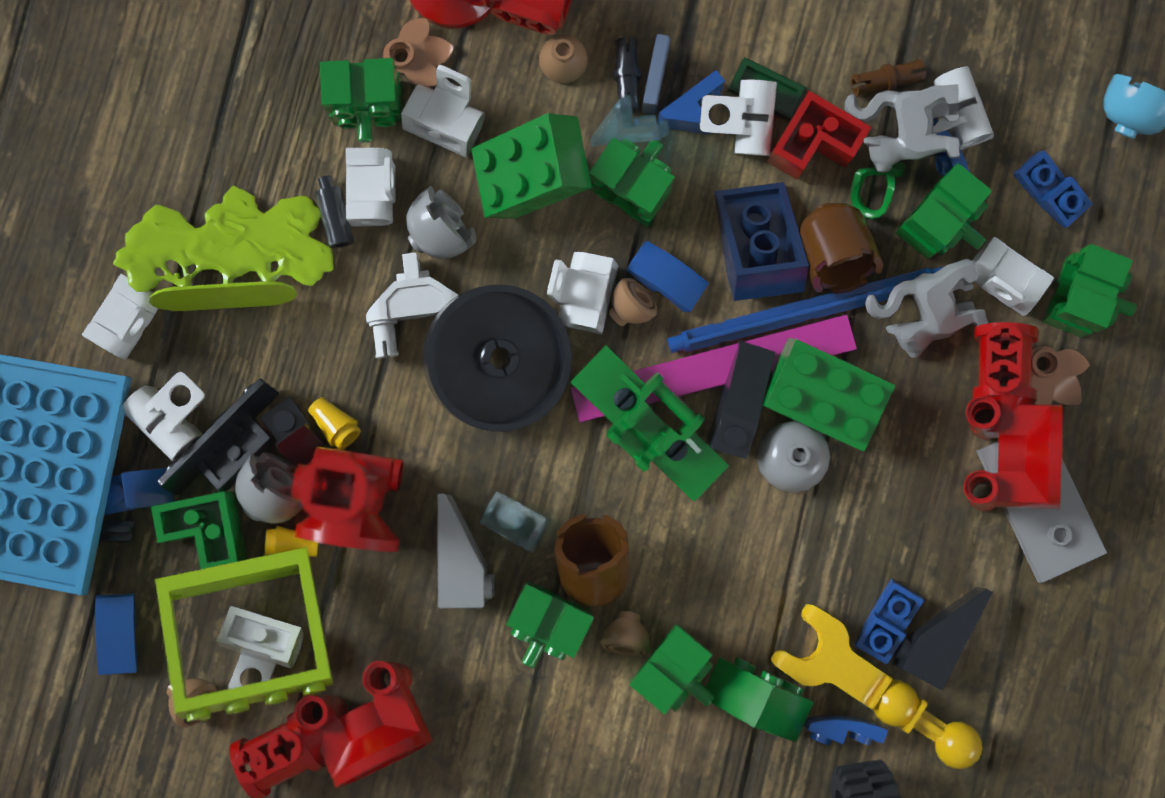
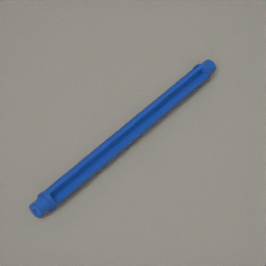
(787, 314)

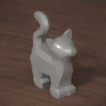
(915, 124)
(936, 307)

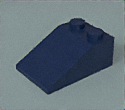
(760, 242)

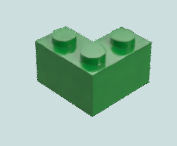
(209, 519)
(759, 700)

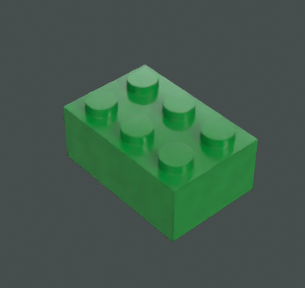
(531, 166)
(827, 394)

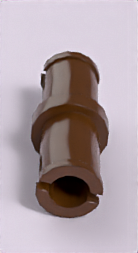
(888, 77)

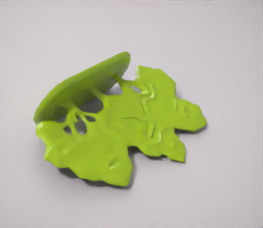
(234, 243)

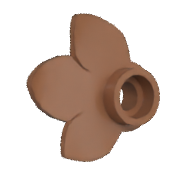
(423, 52)
(1059, 378)

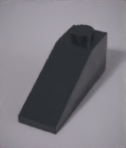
(741, 401)
(938, 643)

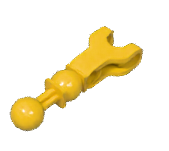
(892, 700)

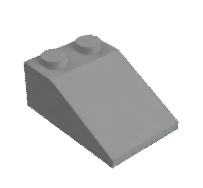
(461, 566)

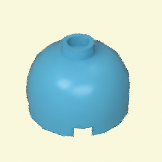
(1134, 107)

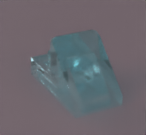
(621, 126)
(514, 521)

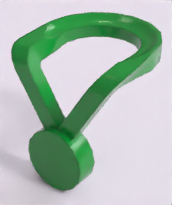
(860, 175)

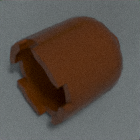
(839, 248)
(592, 559)

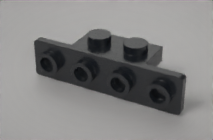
(225, 444)

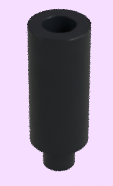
(333, 214)

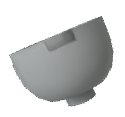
(437, 225)
(779, 449)
(266, 489)

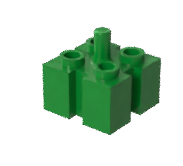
(362, 94)
(632, 181)
(946, 214)
(1088, 292)
(548, 623)
(674, 672)

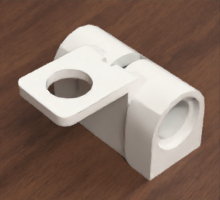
(444, 113)
(749, 116)
(973, 121)
(370, 186)
(1010, 276)
(583, 290)
(121, 319)
(161, 419)
(260, 641)

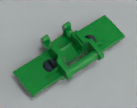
(640, 432)

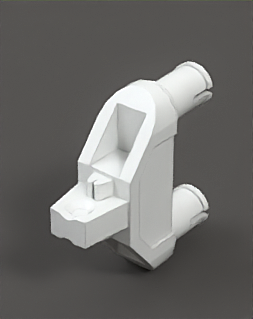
(408, 298)

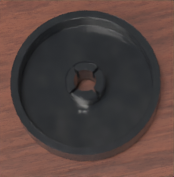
(534, 365)

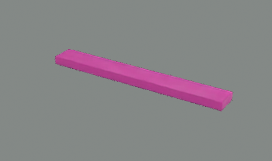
(712, 367)

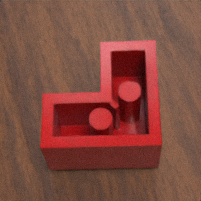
(818, 128)

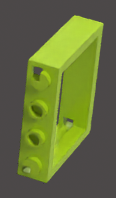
(232, 576)

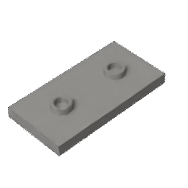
(1051, 537)

